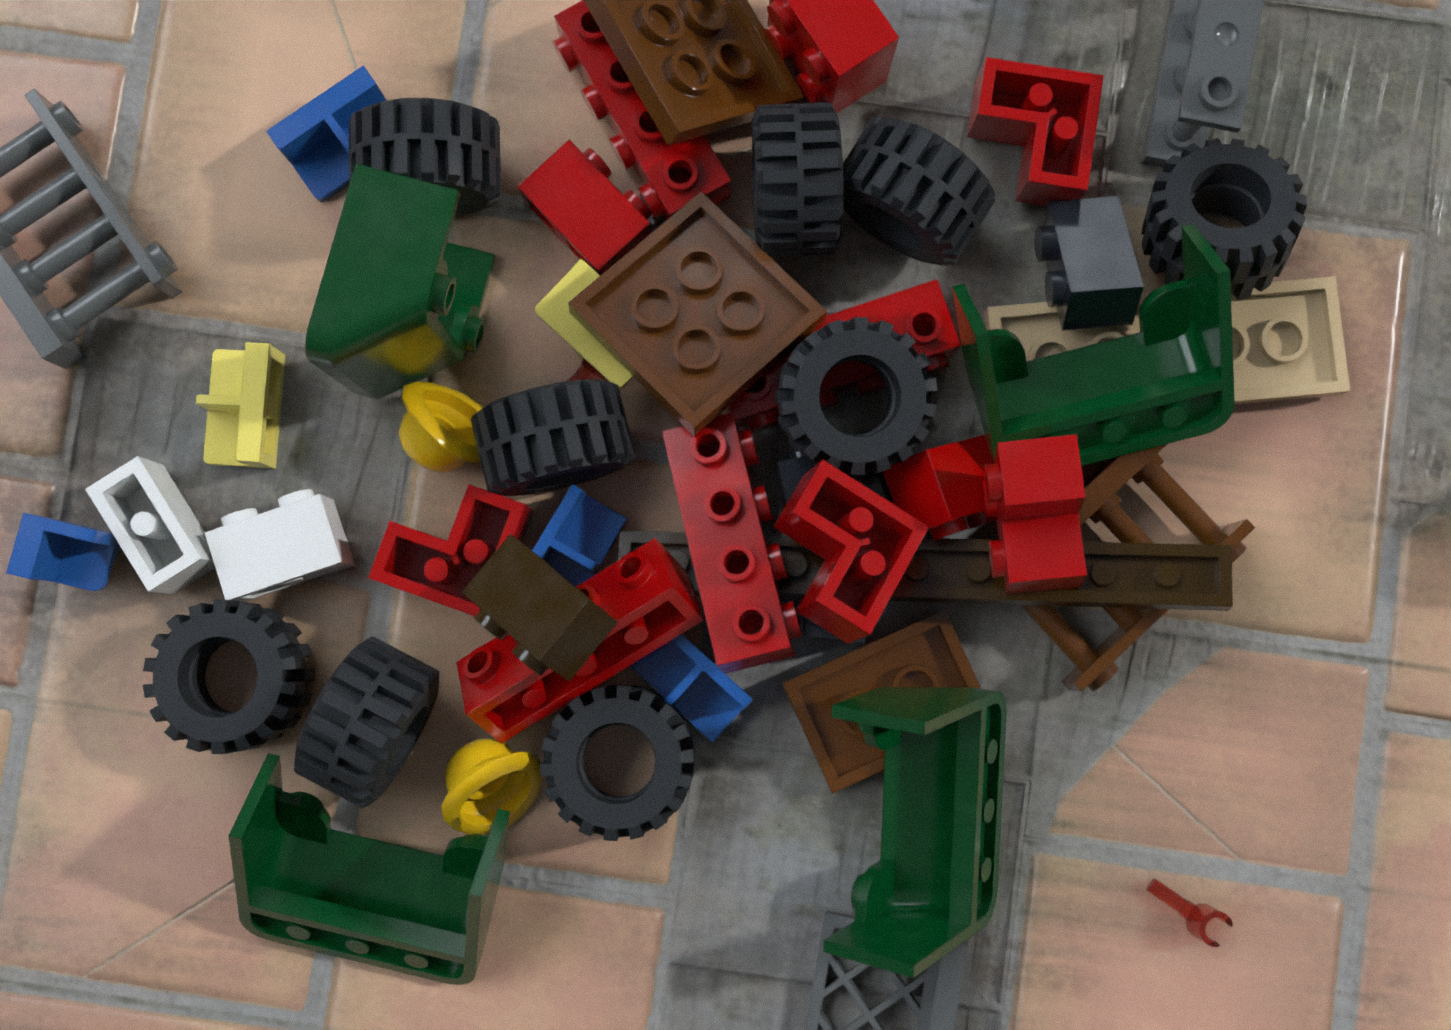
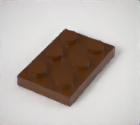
(913, 656)

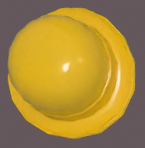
(438, 427)
(485, 779)

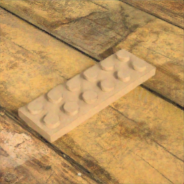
(1282, 338)

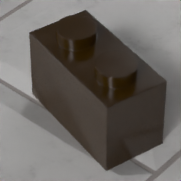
(539, 609)

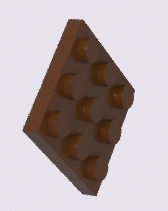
(695, 62)
(697, 312)

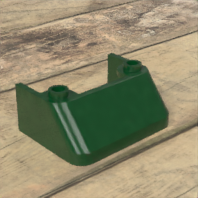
(394, 289)
(1120, 392)
(937, 824)
(358, 893)

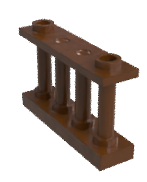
(1102, 505)

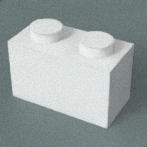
(153, 525)
(278, 547)

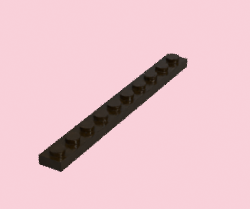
(961, 573)

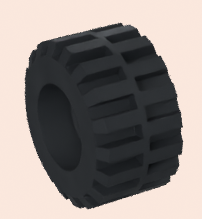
(432, 143)
(797, 179)
(1231, 183)
(914, 191)
(906, 386)
(552, 437)
(182, 666)
(366, 721)
(590, 806)

